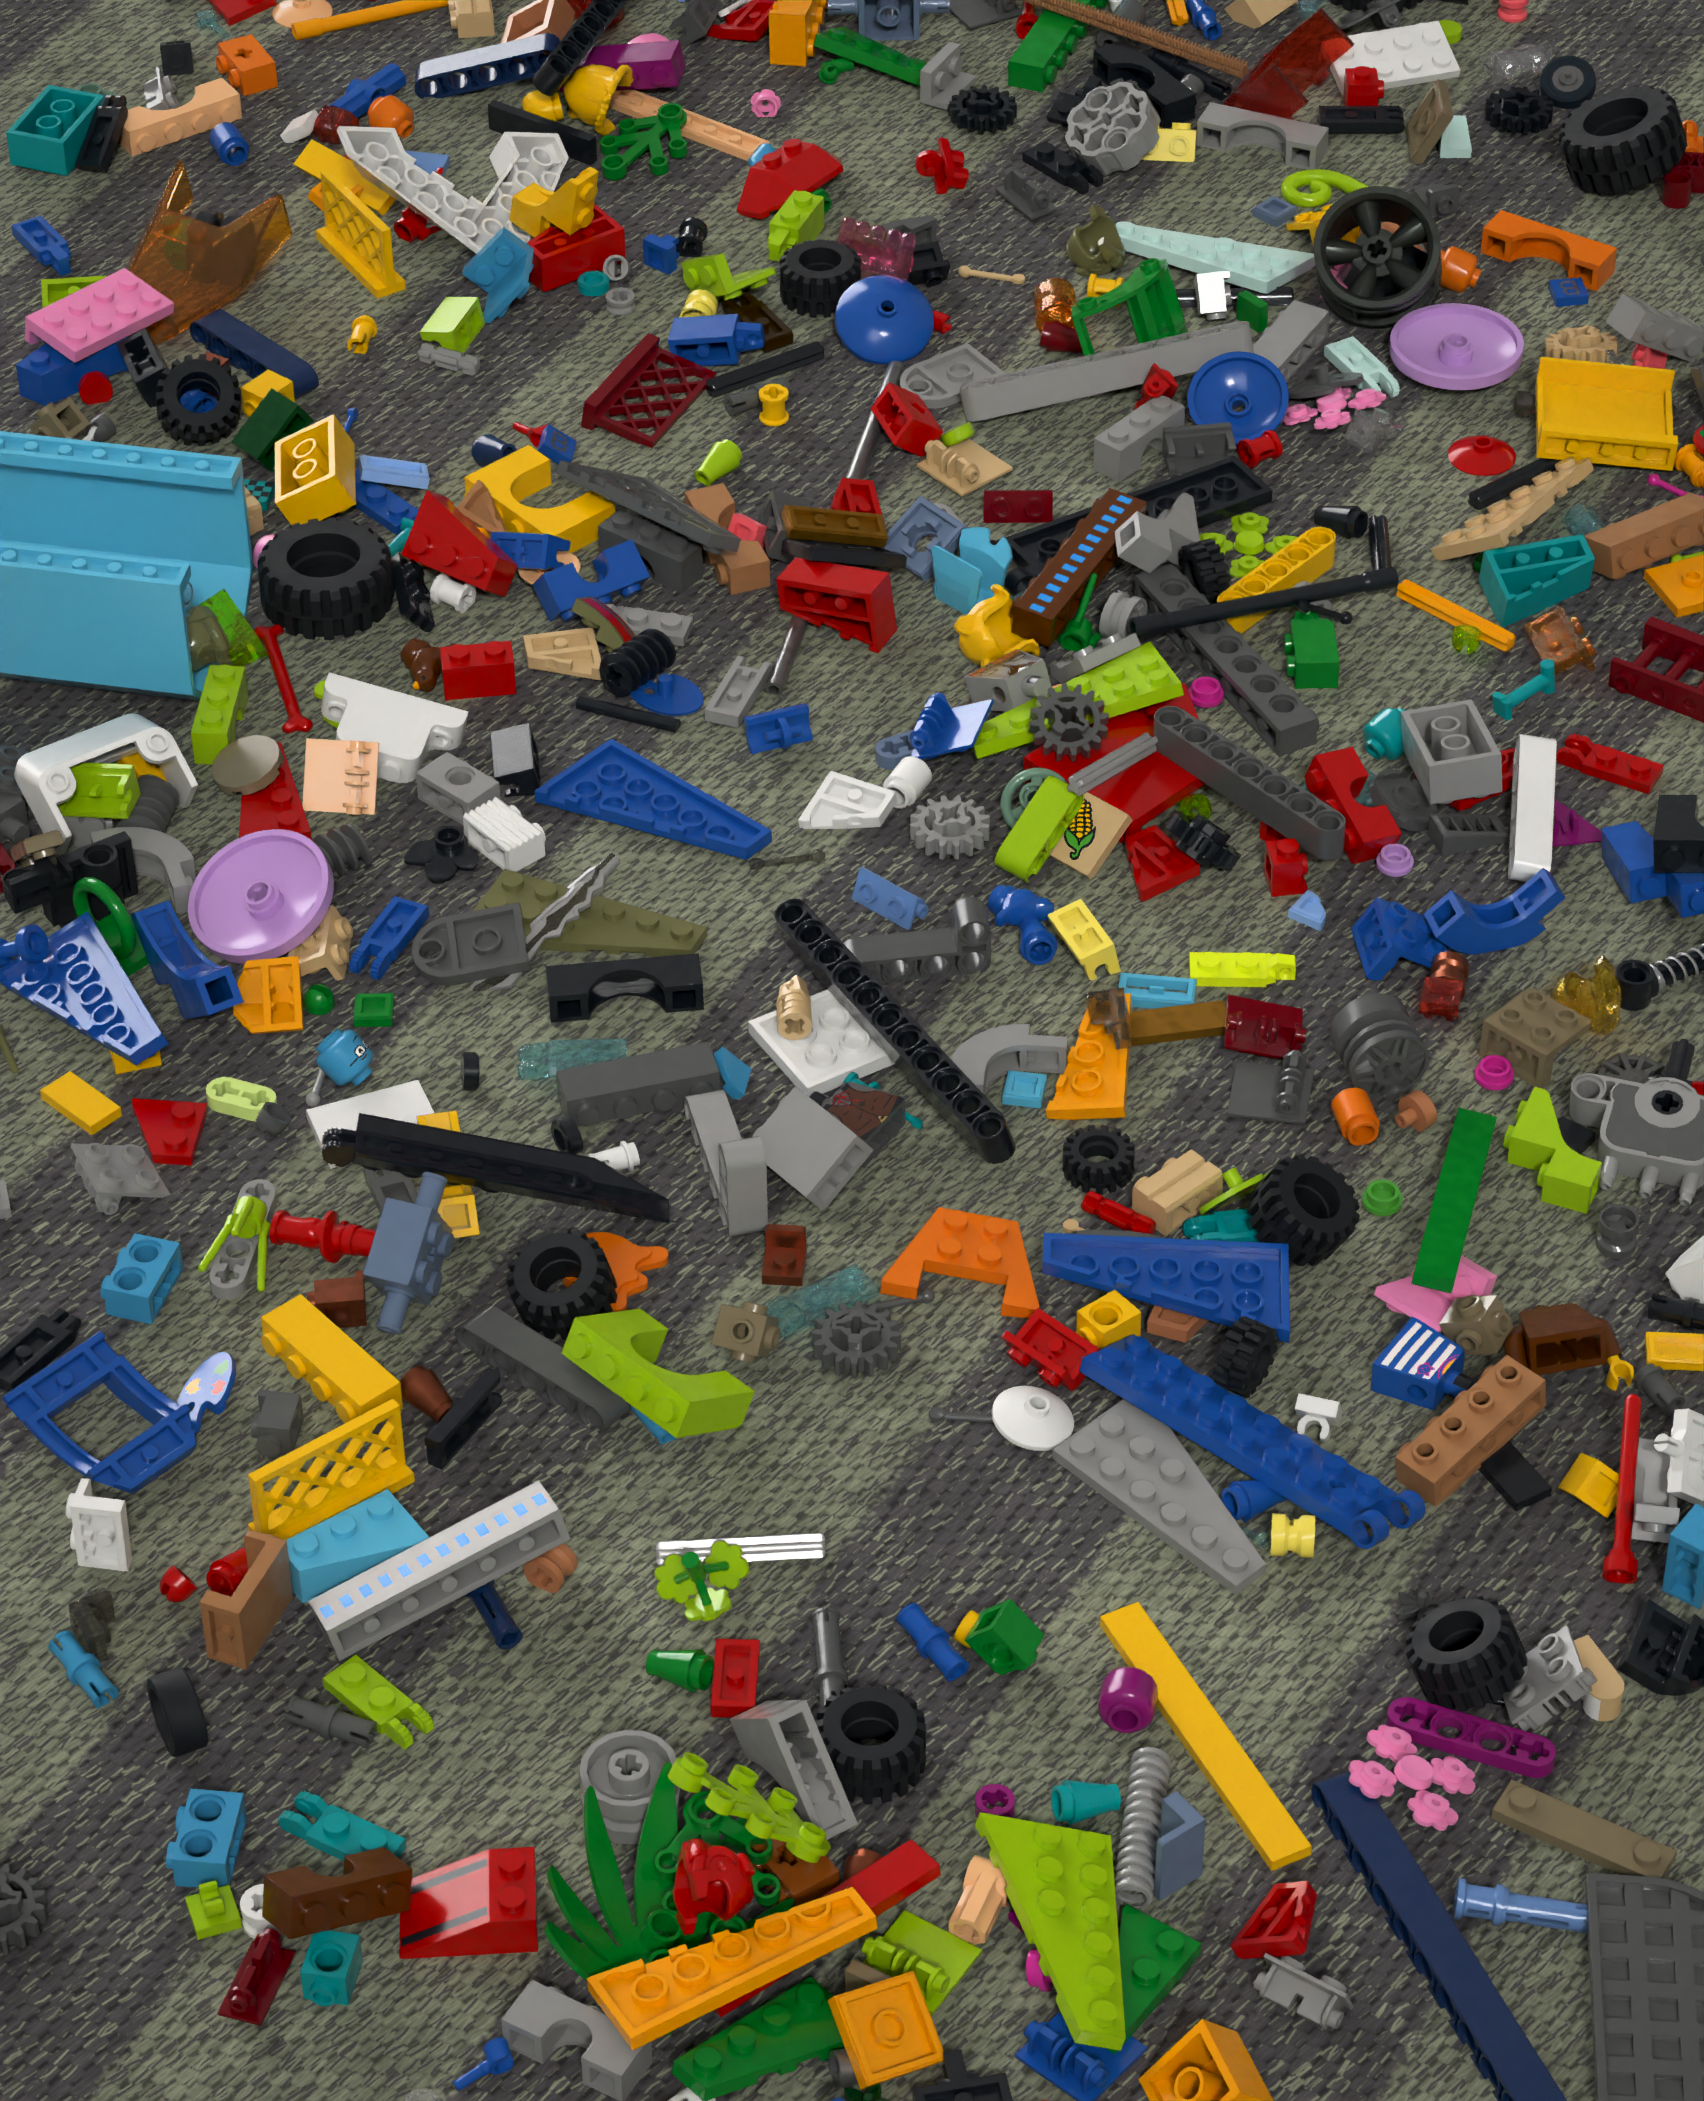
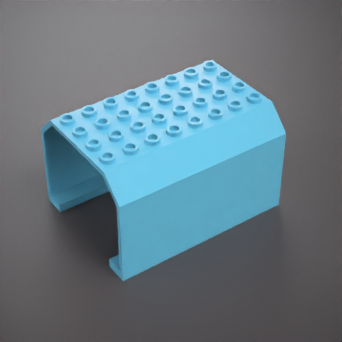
(101, 560)

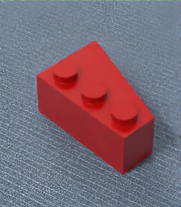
(564, 257)
(456, 547)

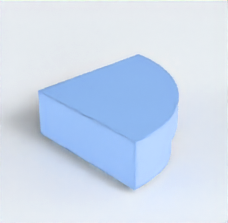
(1308, 911)

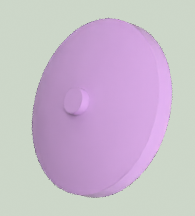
(1456, 346)
(260, 896)

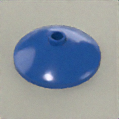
(879, 334)
(1235, 381)

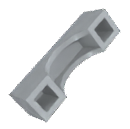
(1227, 127)

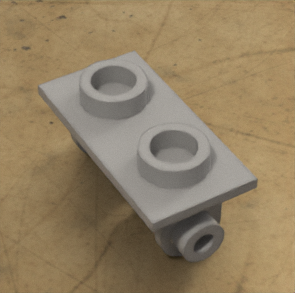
(160, 92)
(1320, 1997)

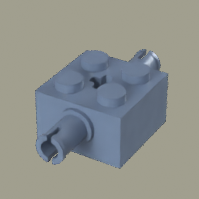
(888, 17)
(409, 1252)

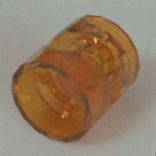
(1054, 301)

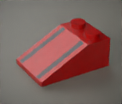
(474, 1907)

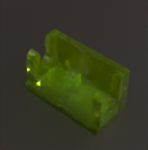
(238, 631)

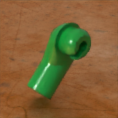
(831, 69)

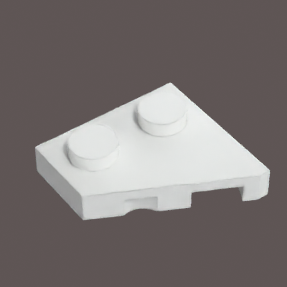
(847, 804)

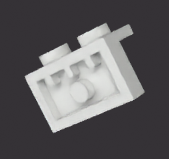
(99, 1529)

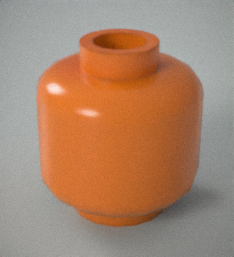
(391, 113)
(1458, 269)

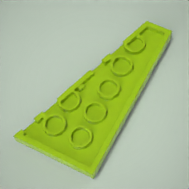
(1123, 684)
(1067, 1907)

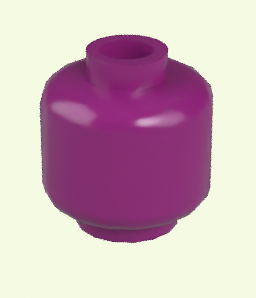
(1128, 1699)

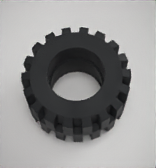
(817, 276)
(198, 375)
(1304, 1207)
(547, 1262)
(1466, 1653)
(879, 1716)

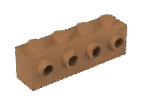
(1648, 536)
(1470, 1430)

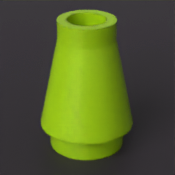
(720, 461)

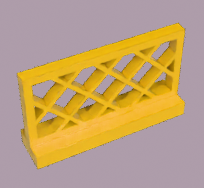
(357, 238)
(340, 1488)

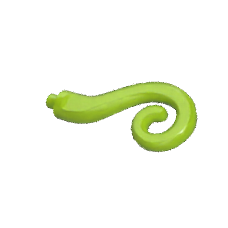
(1320, 189)

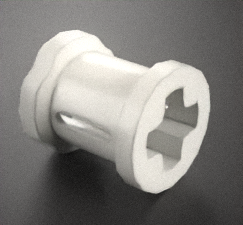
(452, 593)

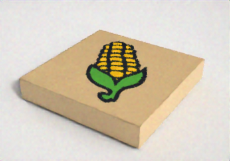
(1091, 836)

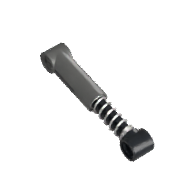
(1644, 981)

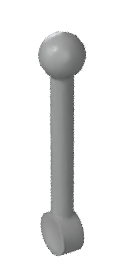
(313, 1098)

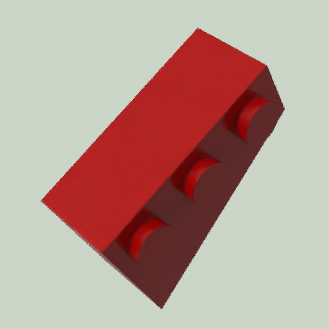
(841, 597)

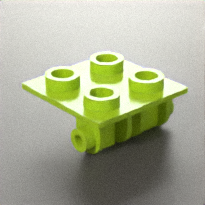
(931, 1952)

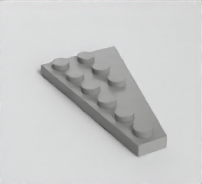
(1156, 1482)

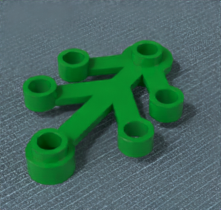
(669, 118)
(710, 1832)

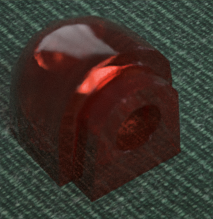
(328, 122)

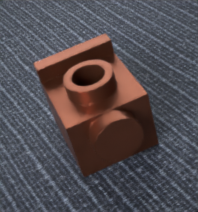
(341, 1300)

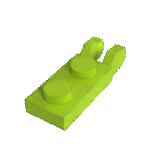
(377, 1700)

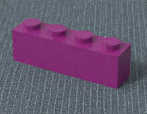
(652, 63)

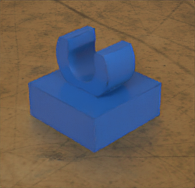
(661, 252)

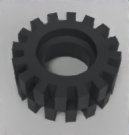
(1205, 568)
(1094, 1174)
(1245, 1356)

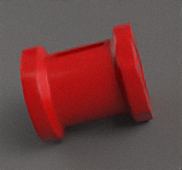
(1259, 449)

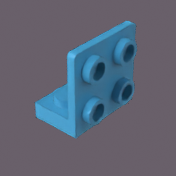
(502, 271)

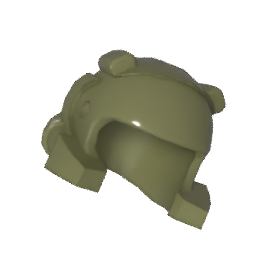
(1096, 246)
(206, 638)

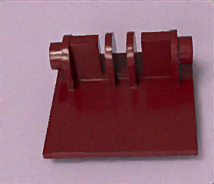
(1262, 1027)

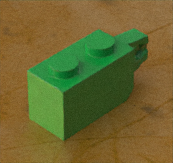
(1311, 652)

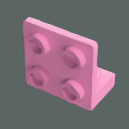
(1430, 1304)

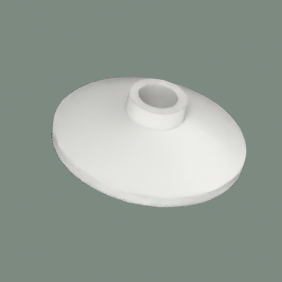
(1032, 1418)

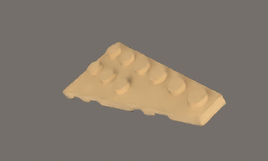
(1509, 516)

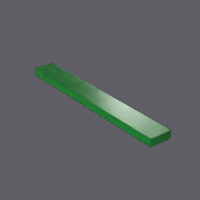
(1454, 1201)

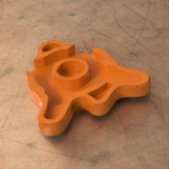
(626, 1263)

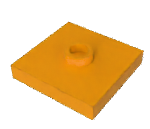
(1679, 585)
(887, 2029)

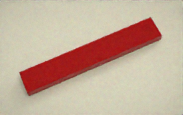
(880, 1887)

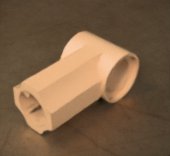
(980, 1901)

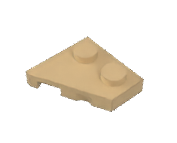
(564, 652)

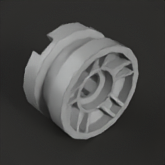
(1118, 611)

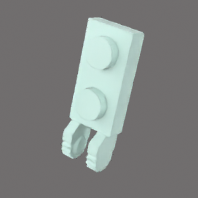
(1351, 356)

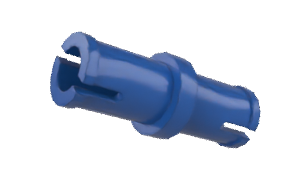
(1204, 18)
(932, 1642)

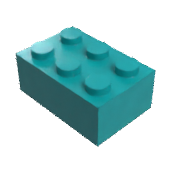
(52, 130)

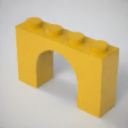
(527, 473)

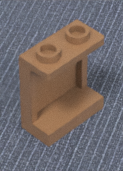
(241, 1623)

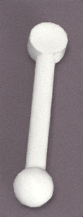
(732, 7)

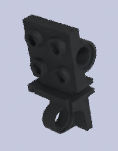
(53, 886)

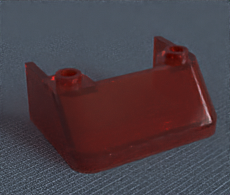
(1290, 67)

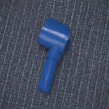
(497, 2061)

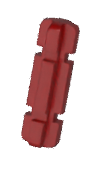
(1117, 1214)

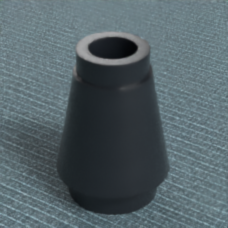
(1343, 520)

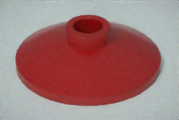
(1481, 455)

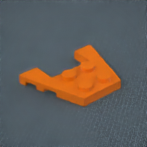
(970, 1249)

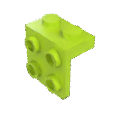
(714, 275)

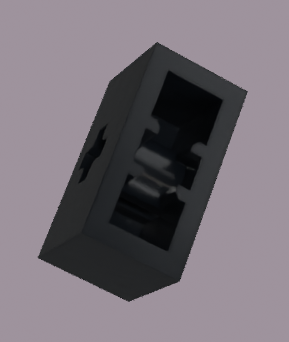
(143, 363)

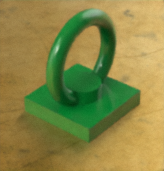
(116, 927)

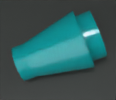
(1083, 1800)

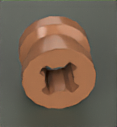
(550, 1568)

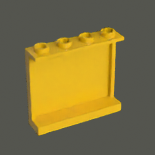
(1605, 413)

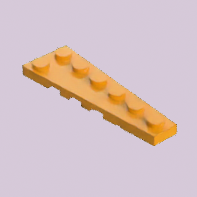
(689, 1983)

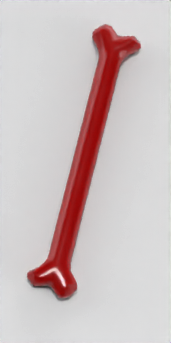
(296, 720)

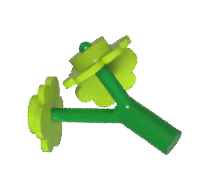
(686, 1576)

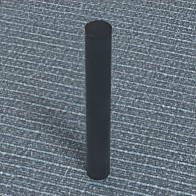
(628, 714)

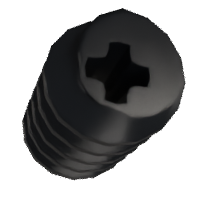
(637, 662)

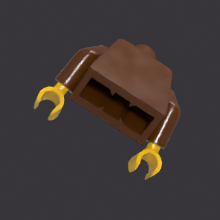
(1565, 1340)

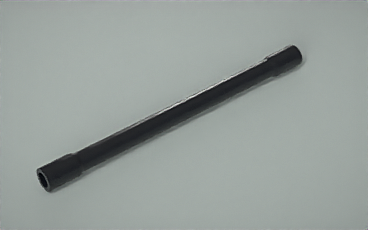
(1161, 622)

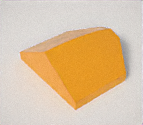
(271, 995)

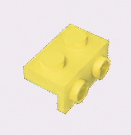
(1174, 144)

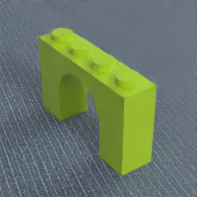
(620, 1355)

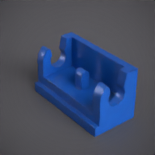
(531, 549)

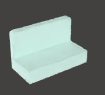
(1455, 139)

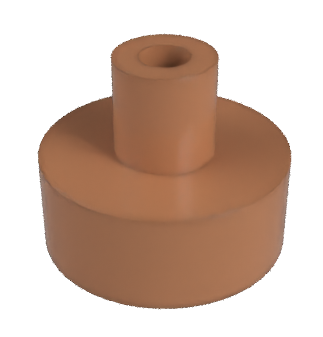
(1416, 1111)

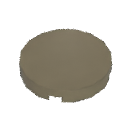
(247, 765)

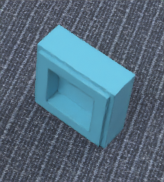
(1024, 1089)

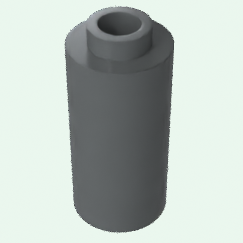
(1127, 9)

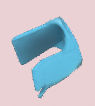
(970, 576)

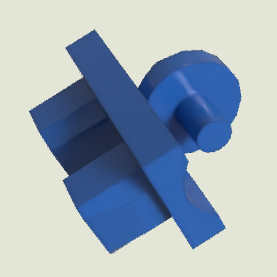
(778, 728)

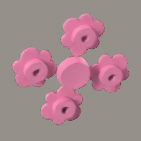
(1331, 406)
(1415, 1773)

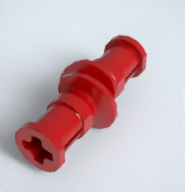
(325, 1234)

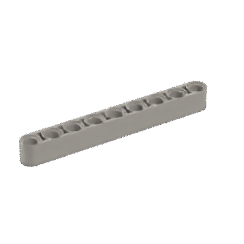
(1100, 371)

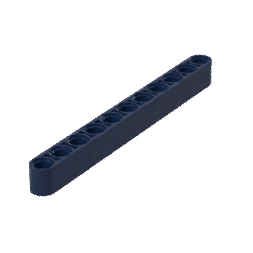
(1434, 1943)

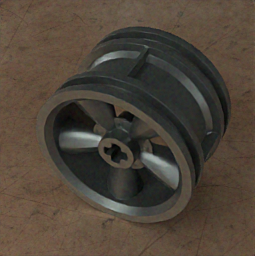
(1367, 209)

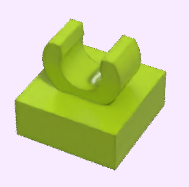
(213, 1910)

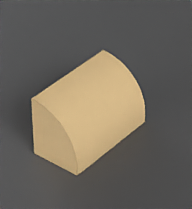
(1256, 12)

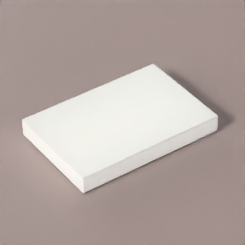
(396, 1102)

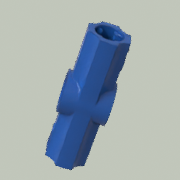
(363, 92)

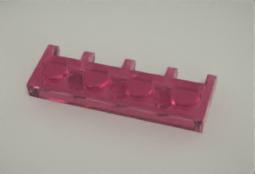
(876, 254)

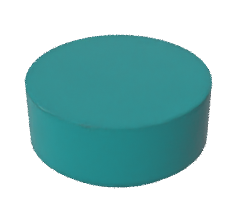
(593, 283)

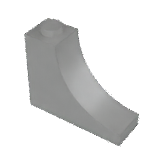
(791, 1749)

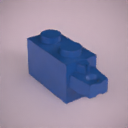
(714, 338)

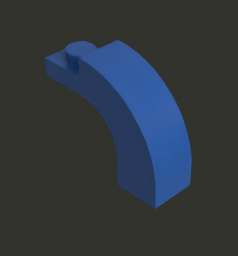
(1498, 925)

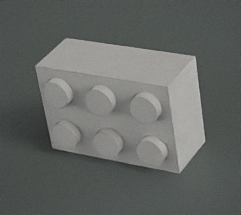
(1451, 752)

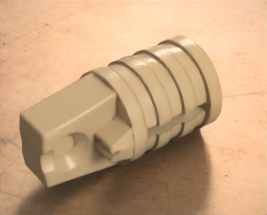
(794, 1009)

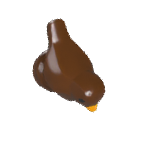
(423, 663)

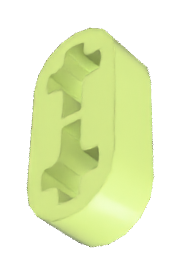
(242, 1097)

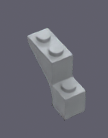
(1153, 541)

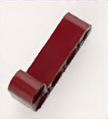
(1683, 180)

